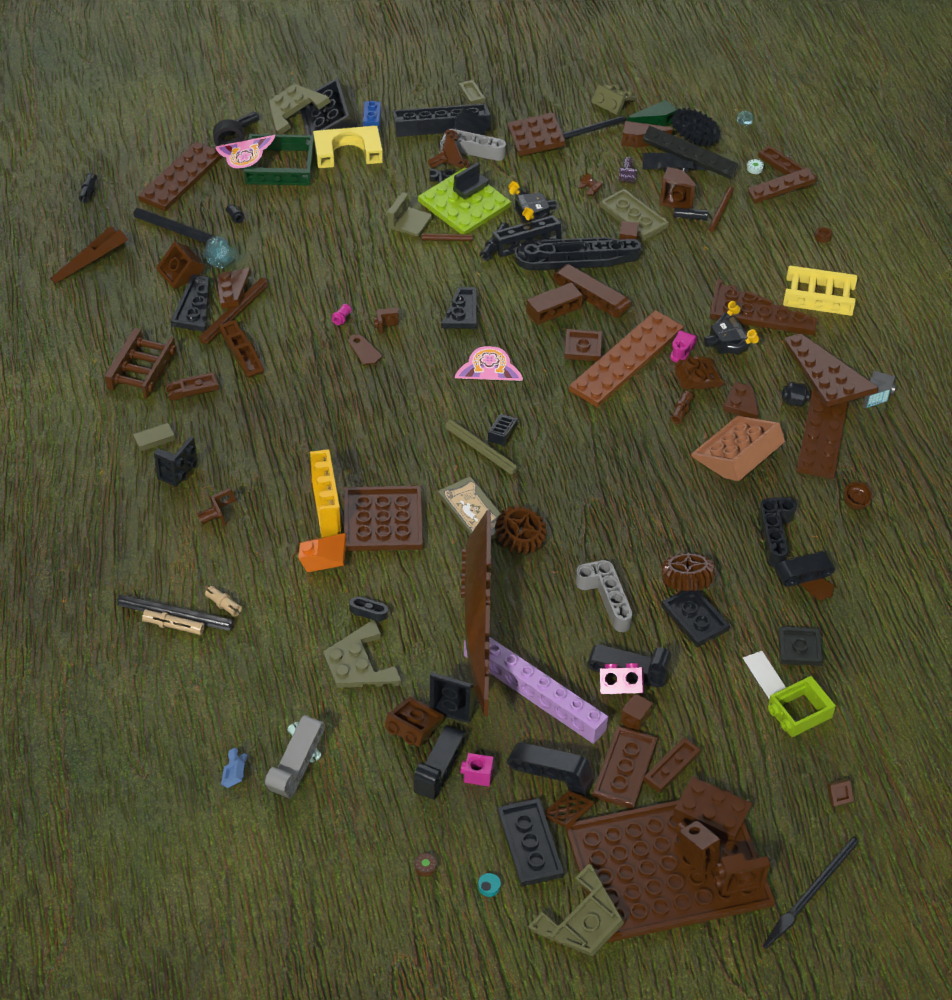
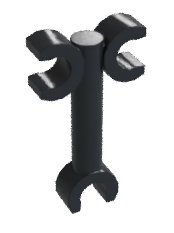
(439, 175)

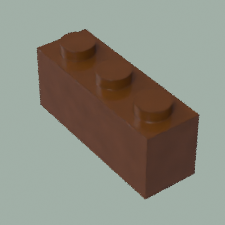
(554, 303)

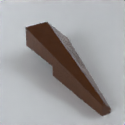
(99, 246)

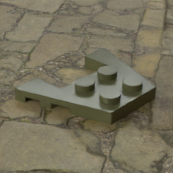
(291, 101)
(351, 665)
(588, 924)

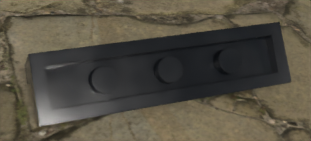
(526, 231)

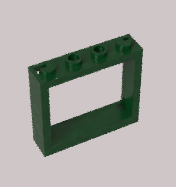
(283, 176)

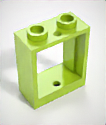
(814, 694)

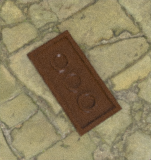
(625, 767)

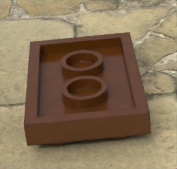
(713, 808)

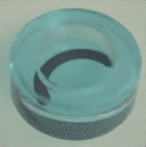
(745, 118)

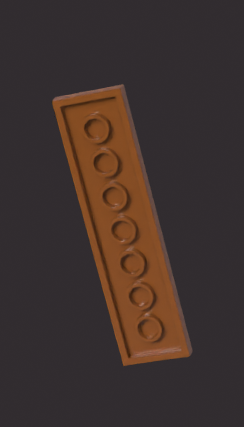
(625, 358)

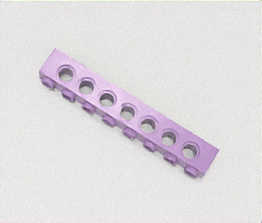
(545, 692)

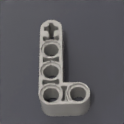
(479, 145)
(604, 577)
(296, 758)

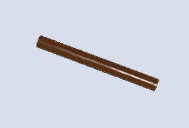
(721, 208)

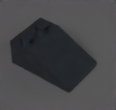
(452, 697)

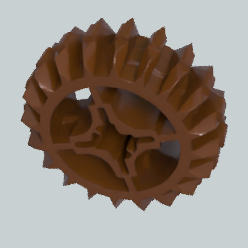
(508, 528)
(688, 572)

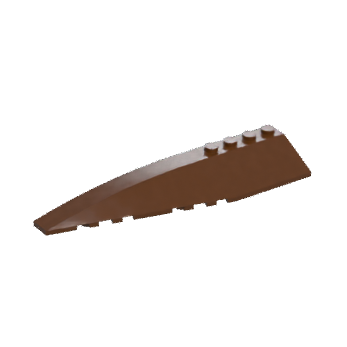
(476, 578)

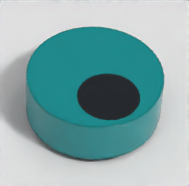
(489, 885)

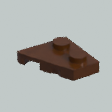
(742, 401)

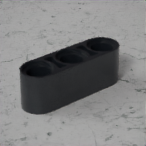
(805, 569)

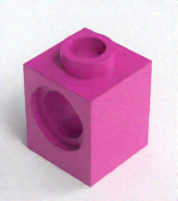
(481, 776)

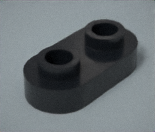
(368, 608)

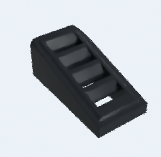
(494, 433)

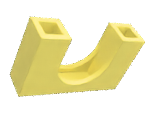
(363, 137)

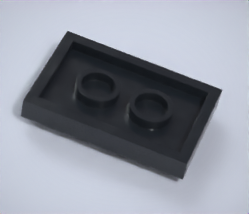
(695, 616)

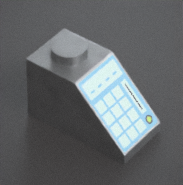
(885, 388)

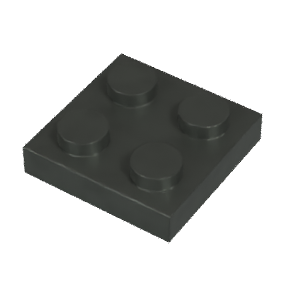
(800, 646)

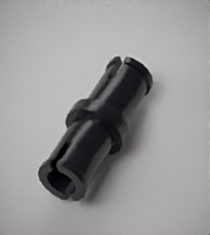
(87, 187)
(690, 213)

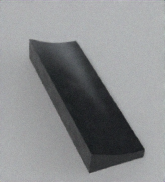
(432, 120)

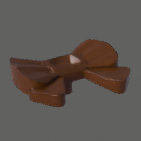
(588, 181)

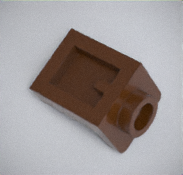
(385, 317)

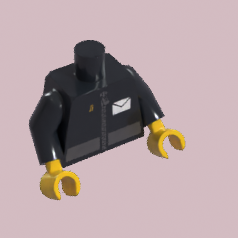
(530, 206)
(729, 335)

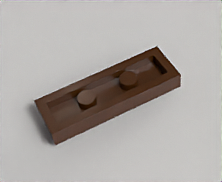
(672, 765)

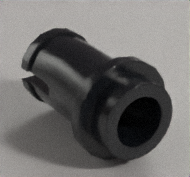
(236, 215)

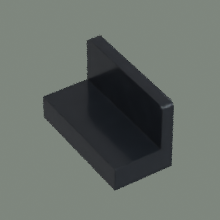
(471, 122)
(469, 181)

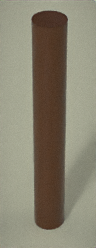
(447, 237)

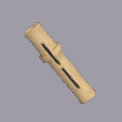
(151, 617)

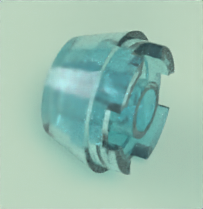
(219, 252)

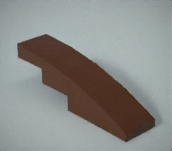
(241, 349)

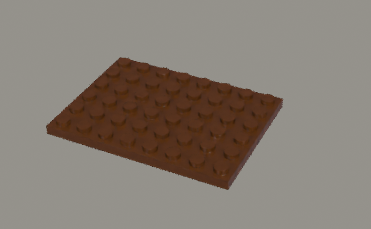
(649, 876)

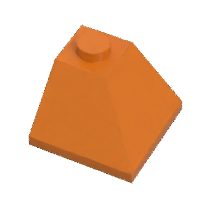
(323, 552)

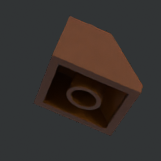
(677, 189)
(179, 265)

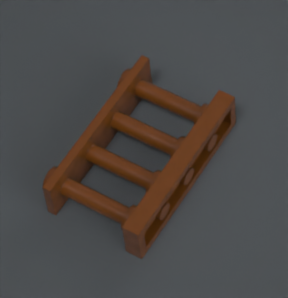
(129, 352)

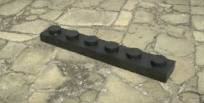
(690, 152)

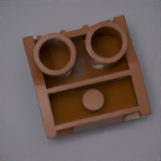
(697, 373)

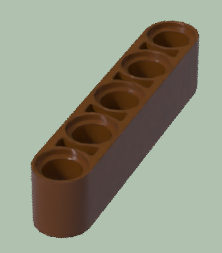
(593, 291)

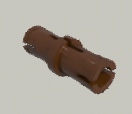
(681, 407)

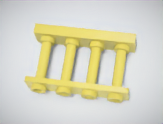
(819, 301)

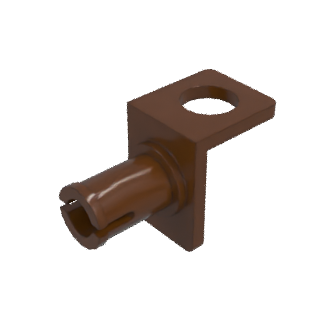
(214, 511)

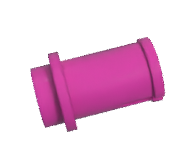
(339, 316)

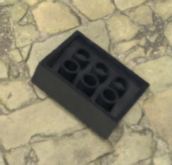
(334, 115)

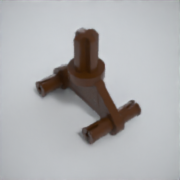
(449, 153)

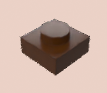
(840, 792)

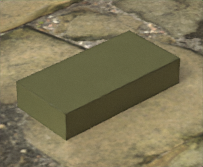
(471, 92)
(154, 437)

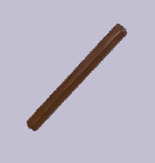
(232, 312)

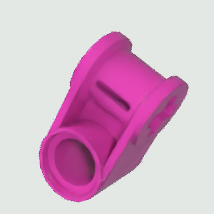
(682, 345)

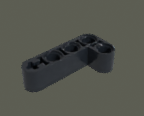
(771, 516)
(654, 668)
(553, 764)
(432, 775)

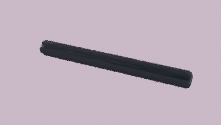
(172, 225)
(207, 619)

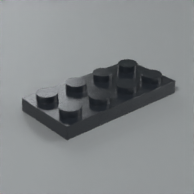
(530, 842)

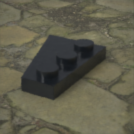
(462, 310)

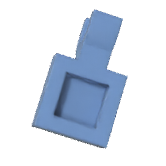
(233, 772)

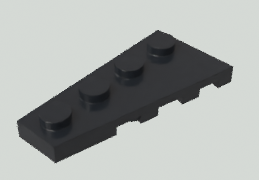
(192, 307)

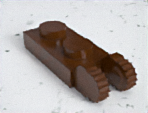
(192, 386)

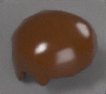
(857, 495)

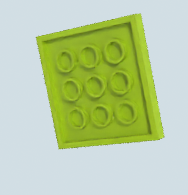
(461, 213)

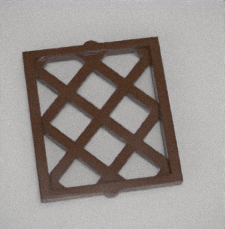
(574, 816)

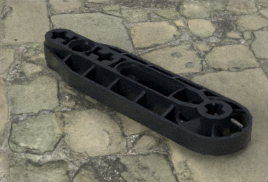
(576, 252)

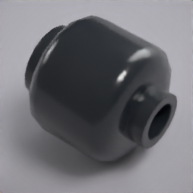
(795, 394)

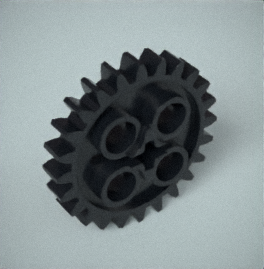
(696, 127)

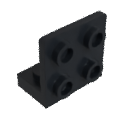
(175, 467)

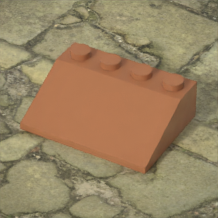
(740, 446)

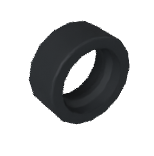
(226, 125)

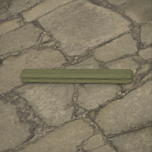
(481, 447)

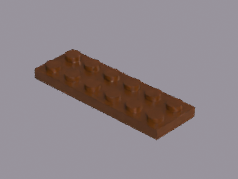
(180, 176)
(821, 438)

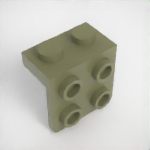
(611, 97)
(406, 218)

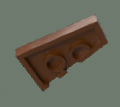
(231, 286)

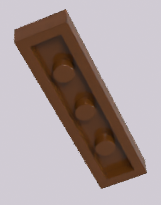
(780, 162)
(781, 185)

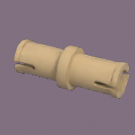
(223, 601)

